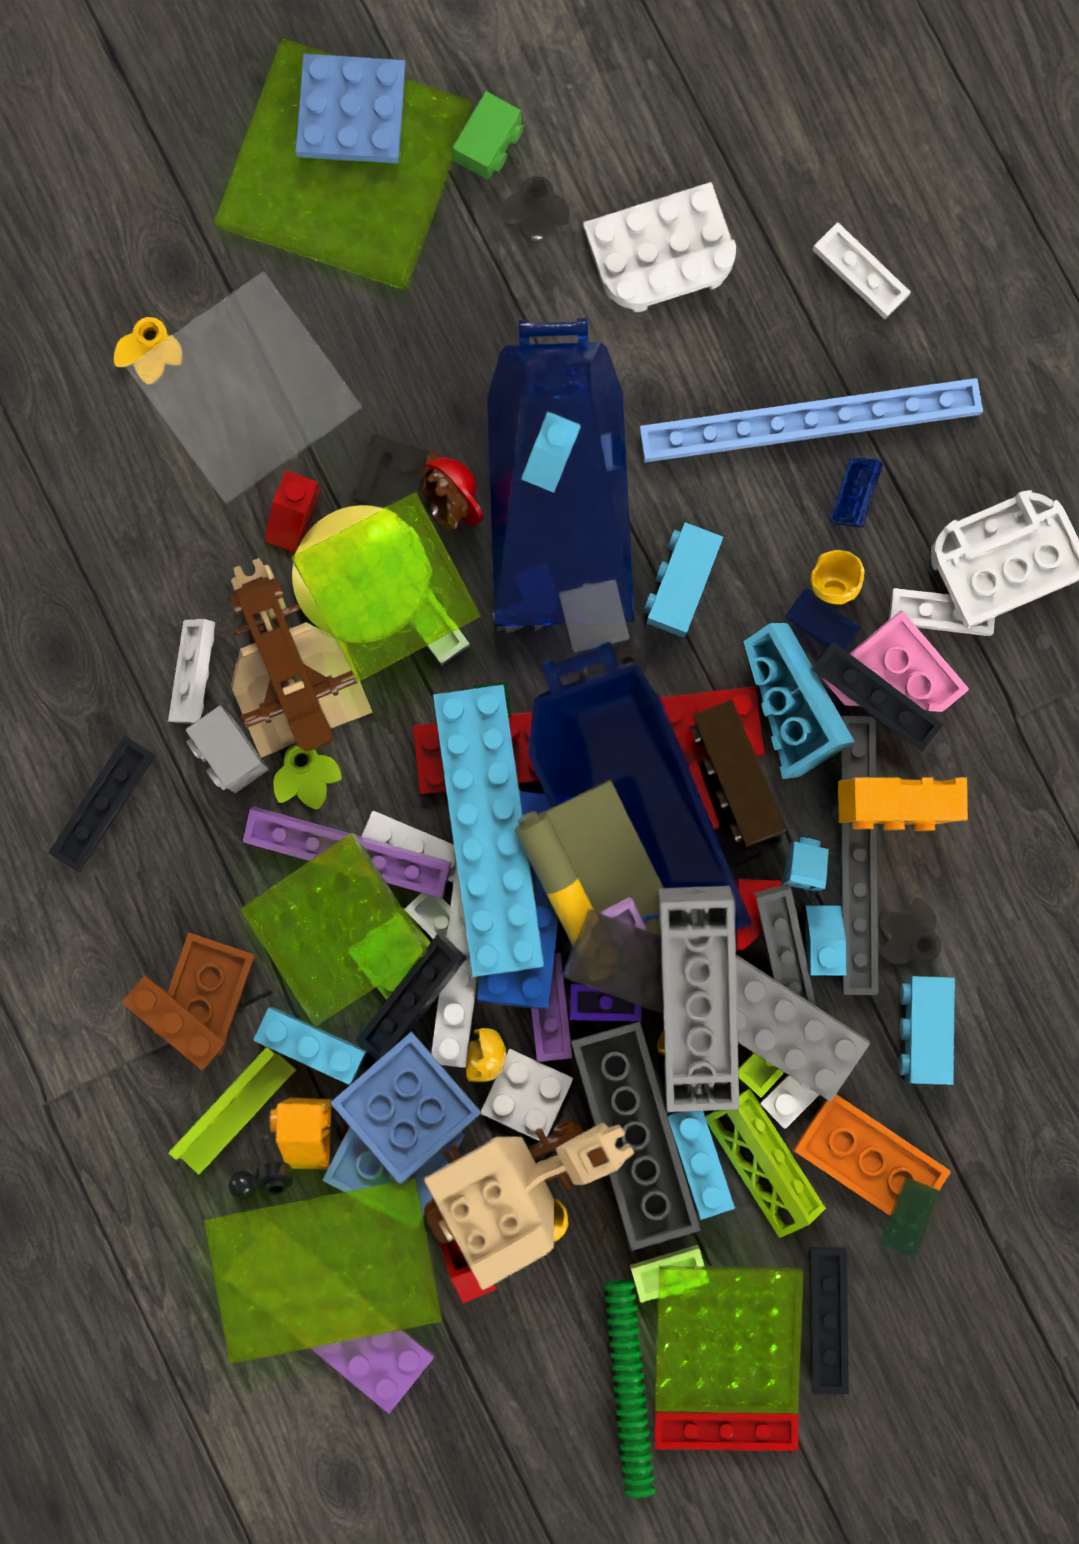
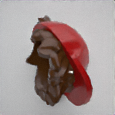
(451, 491)

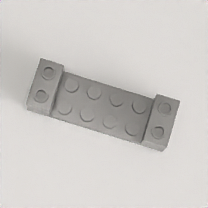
(699, 998)

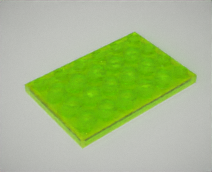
(323, 1270)

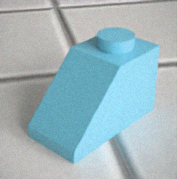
(550, 452)
(806, 865)
(825, 940)

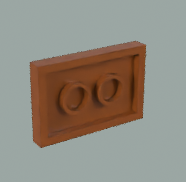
(211, 981)

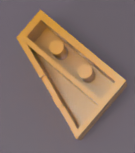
(901, 802)
(303, 1132)

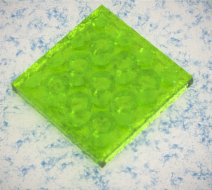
(386, 586)
(334, 929)
(728, 1339)

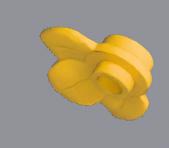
(135, 345)

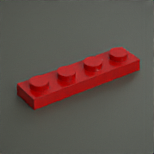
(726, 1431)

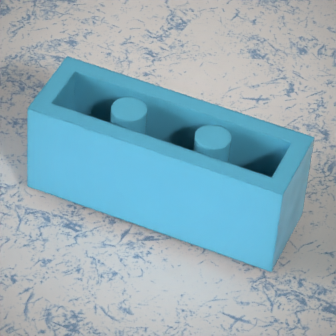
(682, 579)
(928, 1030)
(310, 1045)
(700, 1163)

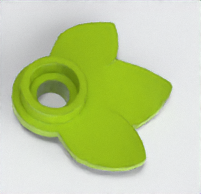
(306, 781)

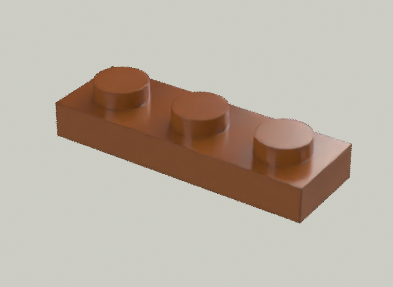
(174, 1022)

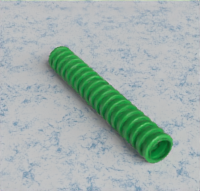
(629, 1389)

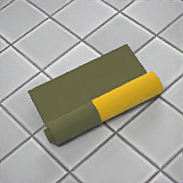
(589, 858)

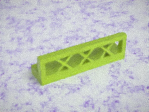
(233, 1110)
(770, 1161)

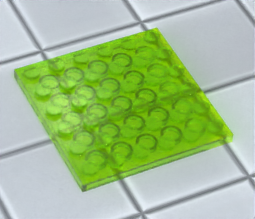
(341, 211)

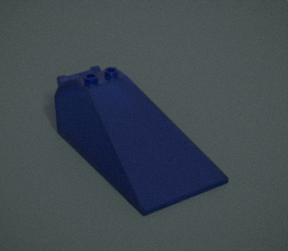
(582, 529)
(621, 733)

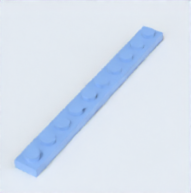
(810, 420)

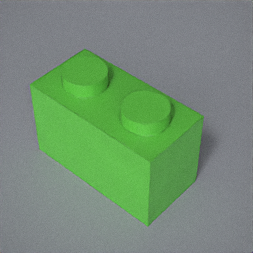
(487, 136)

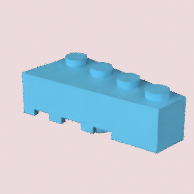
(796, 703)

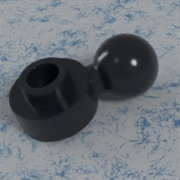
(269, 1177)

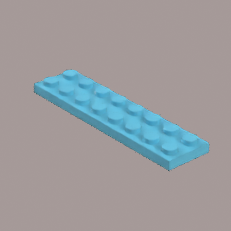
(483, 819)

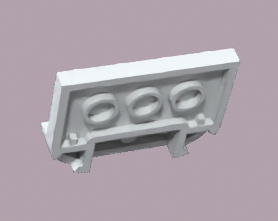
(662, 248)
(1006, 556)

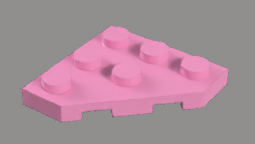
(909, 664)

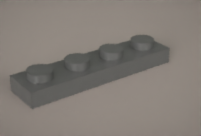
(784, 940)

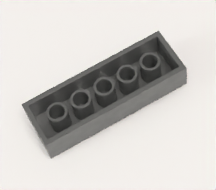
(626, 1093)

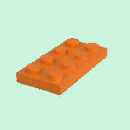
(865, 1154)

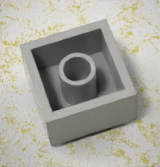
(226, 749)

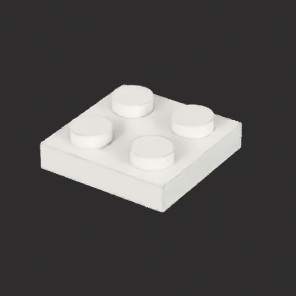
(526, 1095)

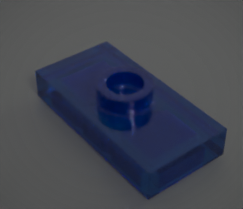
(856, 492)
(822, 620)

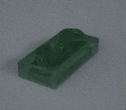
(909, 1217)

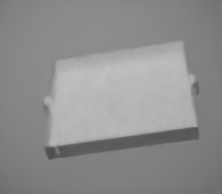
(594, 615)

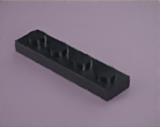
(877, 696)
(102, 804)
(412, 997)
(829, 1320)

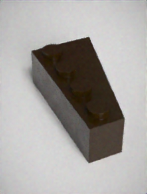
(738, 776)

